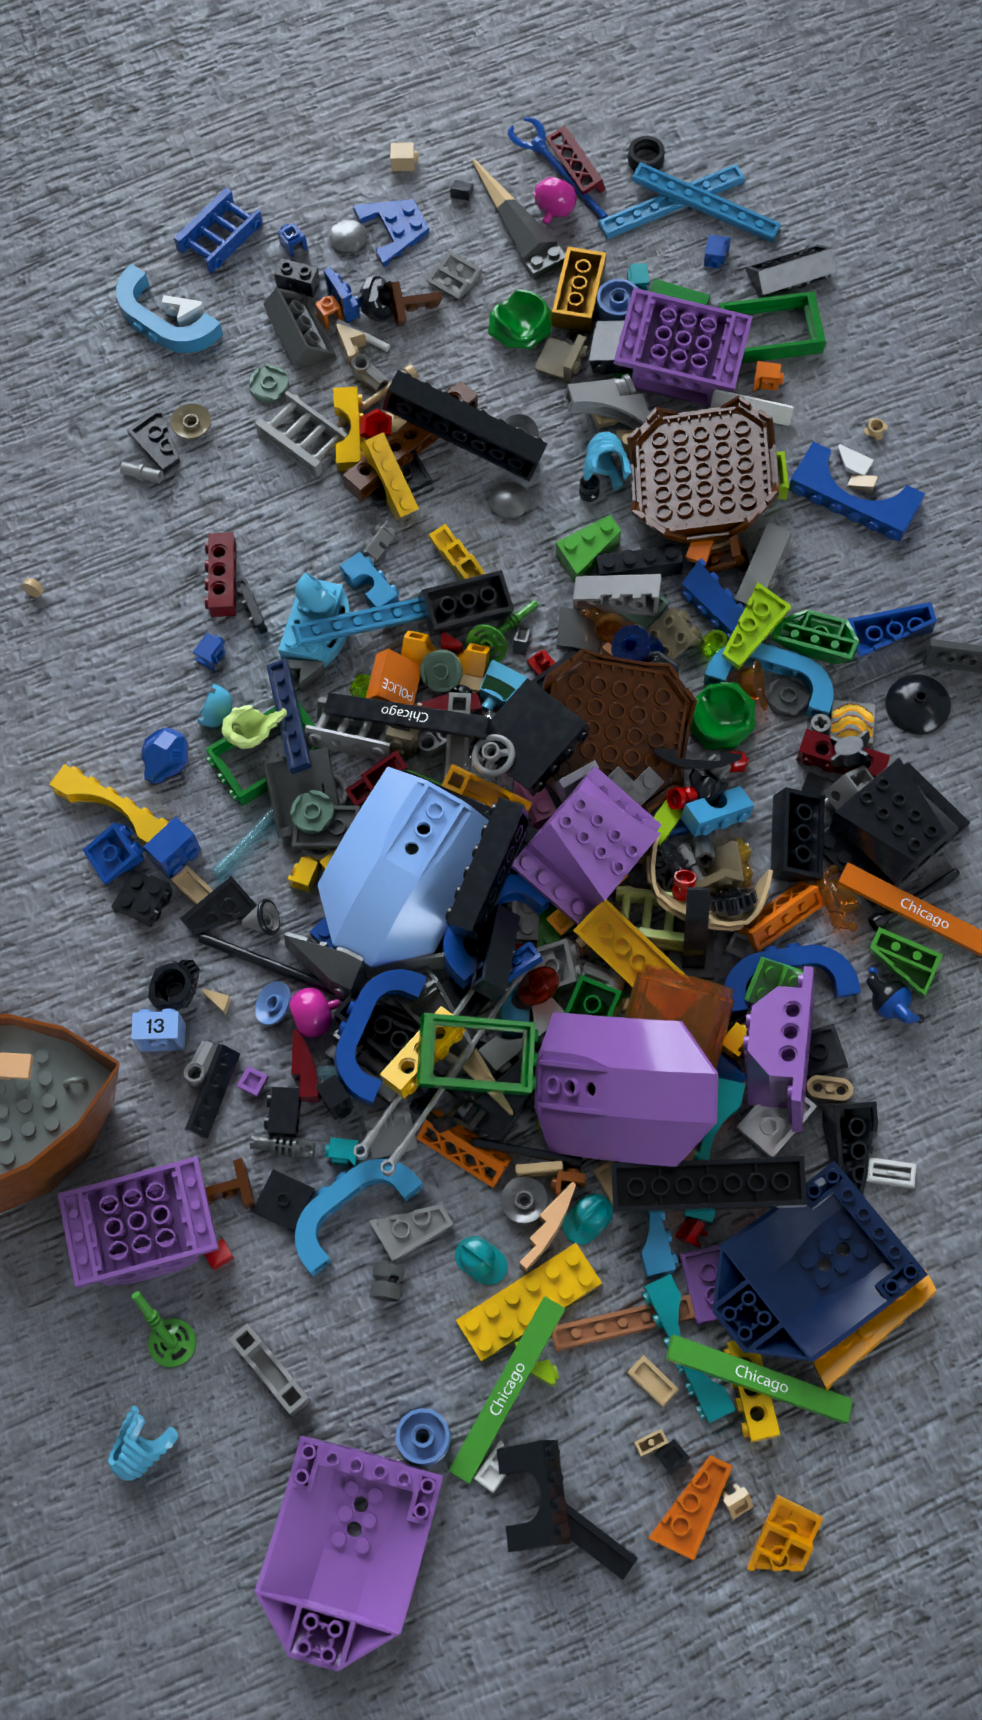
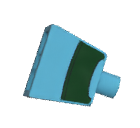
(499, 685)

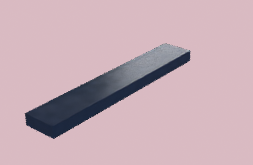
(291, 725)

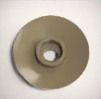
(188, 415)

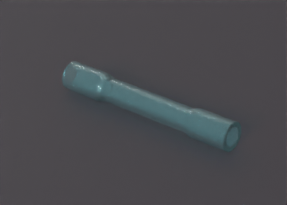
(228, 860)

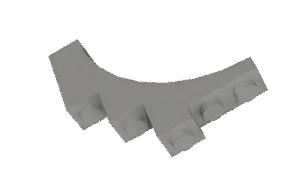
(605, 400)

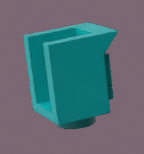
(639, 275)
(341, 1152)

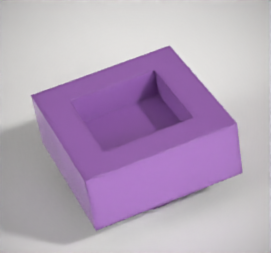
(252, 1081)

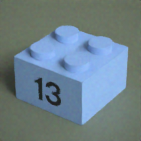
(158, 1030)

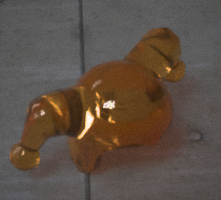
(605, 623)
(837, 900)

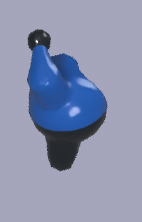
(891, 999)

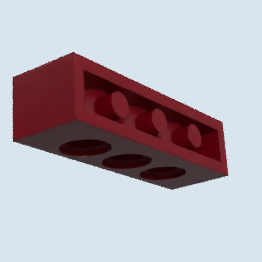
(217, 545)
(817, 741)

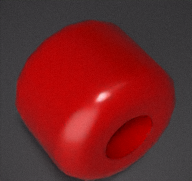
(740, 765)

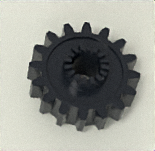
(733, 901)

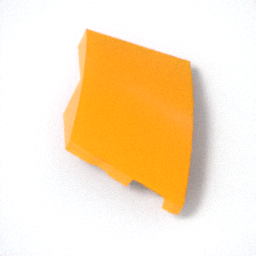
(785, 1537)

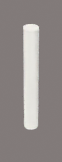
(369, 338)

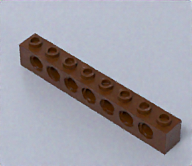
(363, 486)

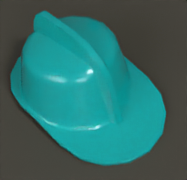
(587, 1218)
(481, 1260)

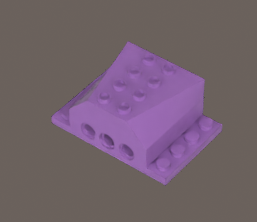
(681, 346)
(587, 846)
(779, 1048)
(138, 1225)

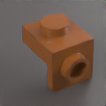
(566, 1178)

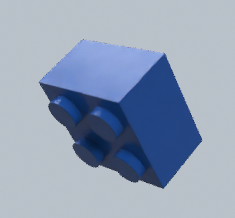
(172, 847)

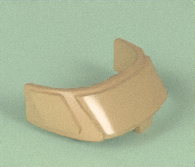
(678, 907)

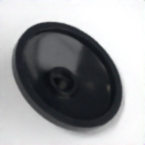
(914, 714)

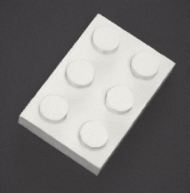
(769, 1127)

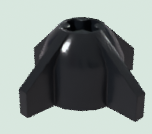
(850, 750)
(707, 787)

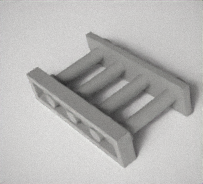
(294, 451)
(348, 743)

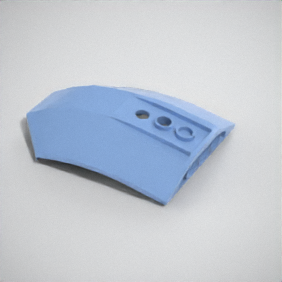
(381, 896)

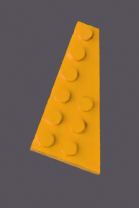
(859, 1344)

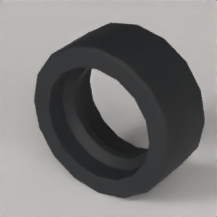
(643, 143)

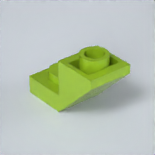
(545, 1371)

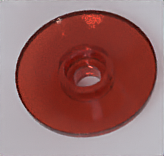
(538, 986)

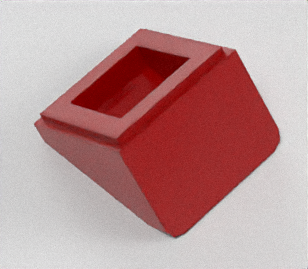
(451, 644)
(219, 1257)

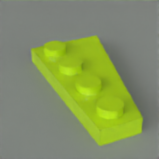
(758, 620)

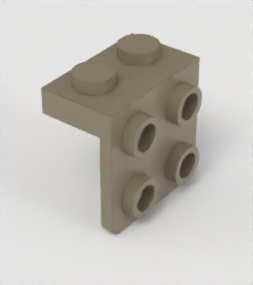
(562, 358)
(675, 632)
(404, 741)
(726, 870)

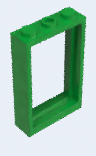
(779, 303)
(225, 775)
(427, 1049)

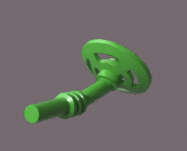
(492, 634)
(166, 1336)

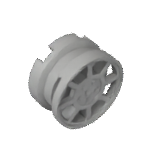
(625, 385)

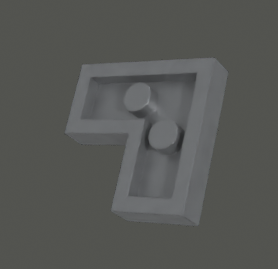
(639, 789)

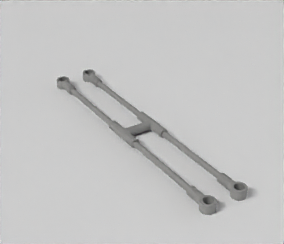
(457, 1064)

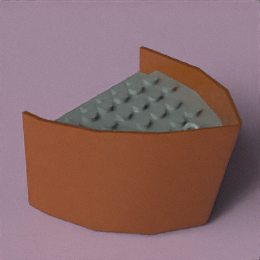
(56, 1114)

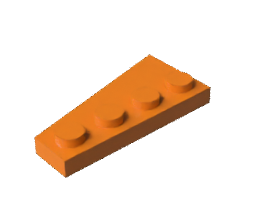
(691, 1513)

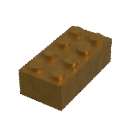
(578, 289)

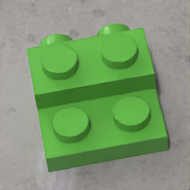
(770, 975)

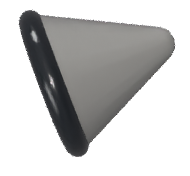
(263, 918)

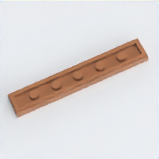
(613, 1325)

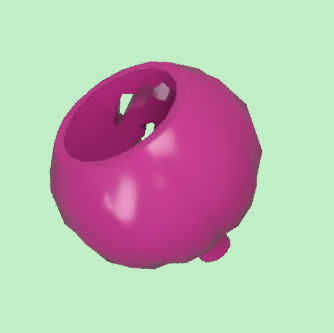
(554, 198)
(312, 1012)

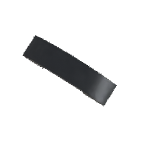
(668, 757)
(696, 927)

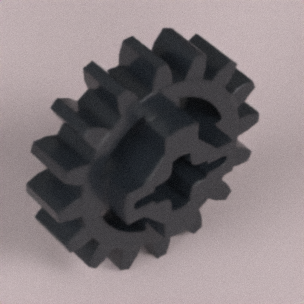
(670, 860)

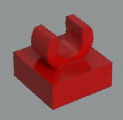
(540, 662)
(690, 1231)

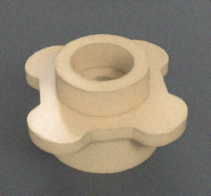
(875, 424)

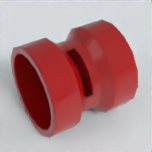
(679, 797)
(681, 881)

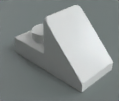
(186, 310)

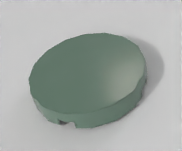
(269, 383)
(441, 670)
(312, 812)

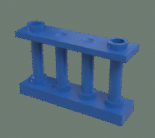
(206, 218)

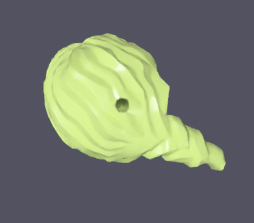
(248, 726)

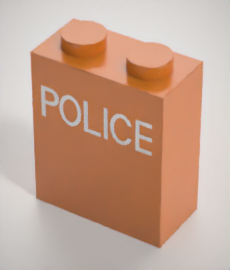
(394, 678)

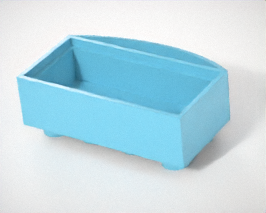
(317, 651)

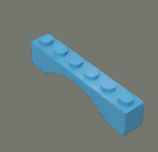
(656, 1254)

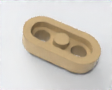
(828, 1088)

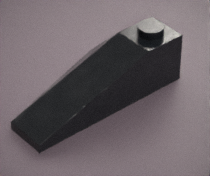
(849, 1137)

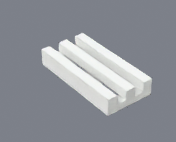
(887, 1181)

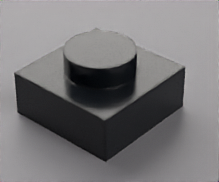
(672, 1457)

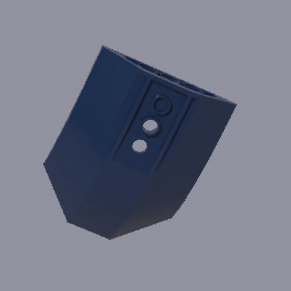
(777, 1296)

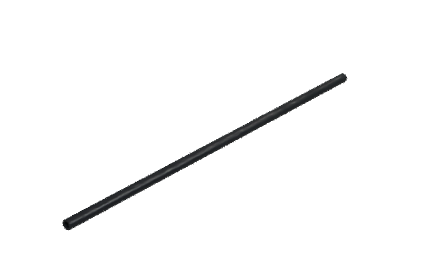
(312, 981)

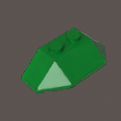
(817, 636)

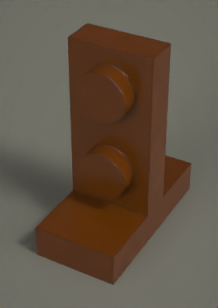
(410, 303)
(728, 557)
(230, 1188)

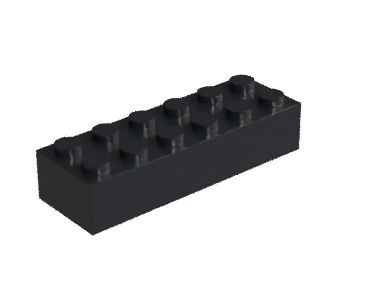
(488, 870)

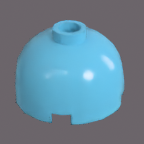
(313, 595)
(216, 707)

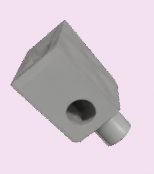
(846, 787)

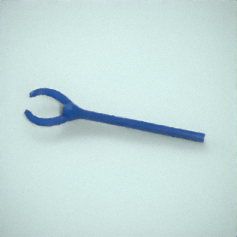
(538, 145)

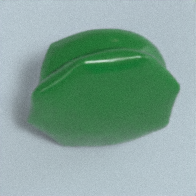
(521, 320)
(723, 716)

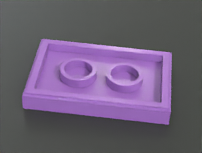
(700, 1277)

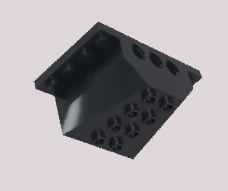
(892, 825)

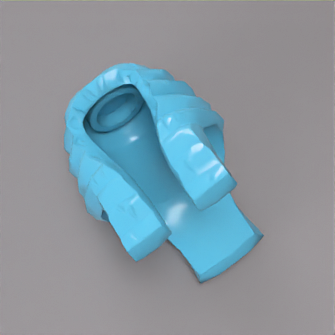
(600, 460)
(135, 1454)

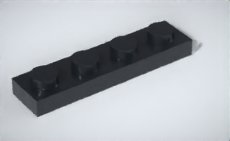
(212, 1091)

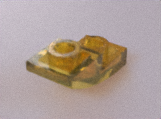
(745, 852)

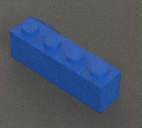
(711, 599)
(889, 626)

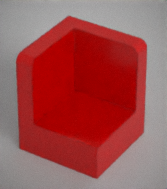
(375, 423)

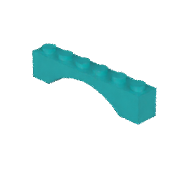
(728, 1102)
(711, 1396)

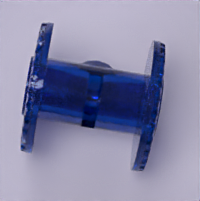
(635, 643)

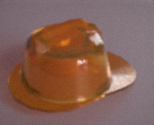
(752, 682)

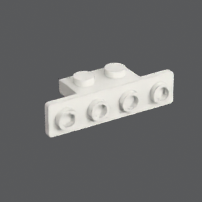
(780, 412)

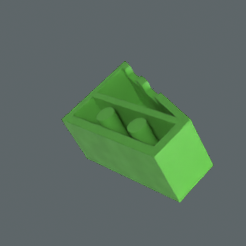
(580, 549)
(906, 960)

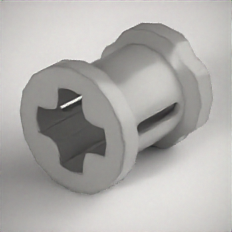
(820, 723)
(720, 773)

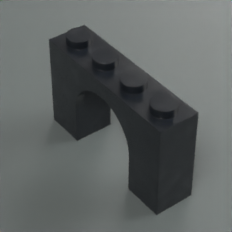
(551, 1523)

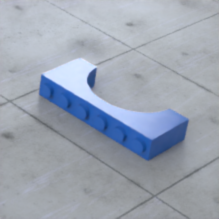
(885, 516)

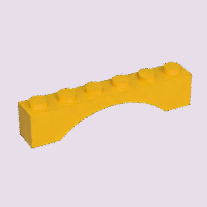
(76, 787)

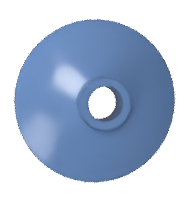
(272, 1003)

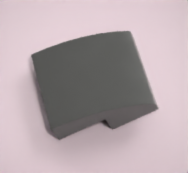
(576, 631)

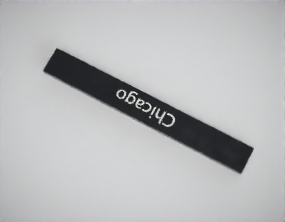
(407, 716)

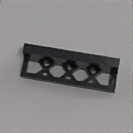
(599, 1544)

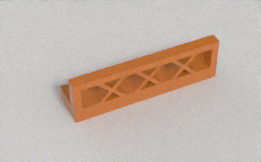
(782, 916)
(462, 1139)

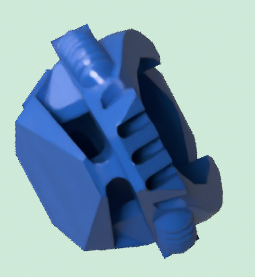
(164, 754)

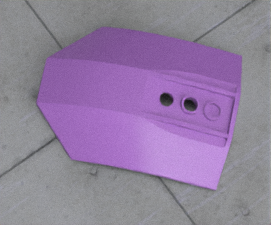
(650, 1084)
(335, 1591)

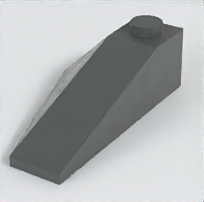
(336, 968)

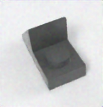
(307, 671)

